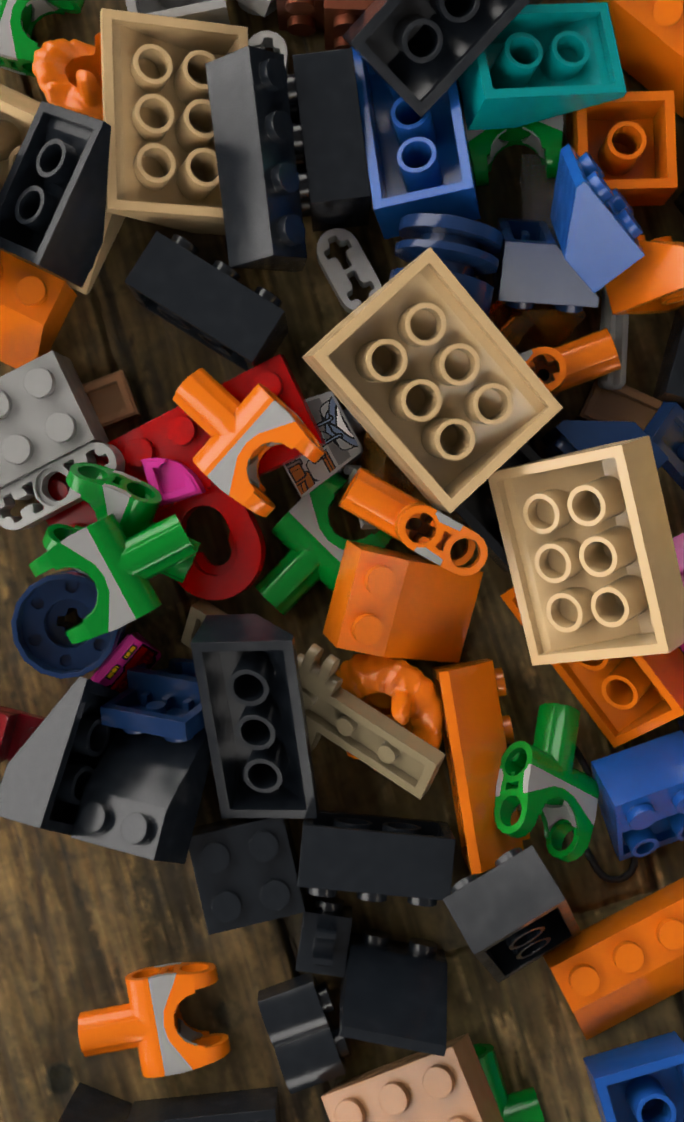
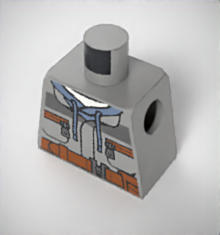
(341, 446)

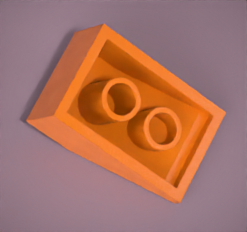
(652, 282)
(399, 605)

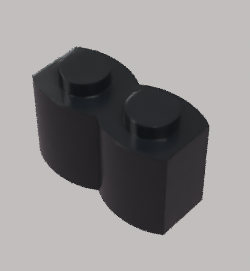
(302, 1031)

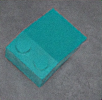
(544, 67)

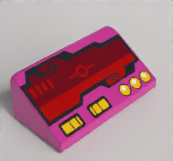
(129, 653)

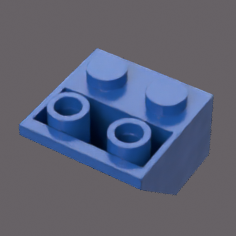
(592, 221)
(643, 795)

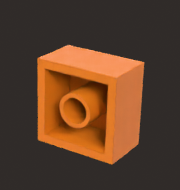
(631, 144)

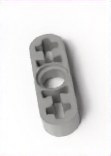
(22, 489)

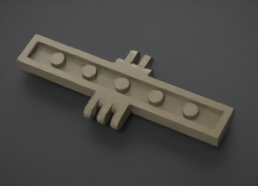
(348, 719)

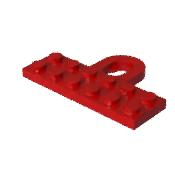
(180, 439)

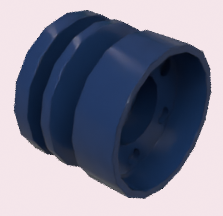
(461, 245)
(41, 626)

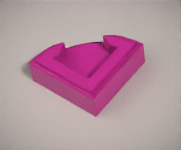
(172, 479)

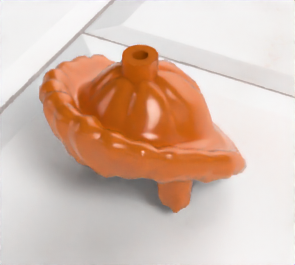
(71, 75)
(397, 692)

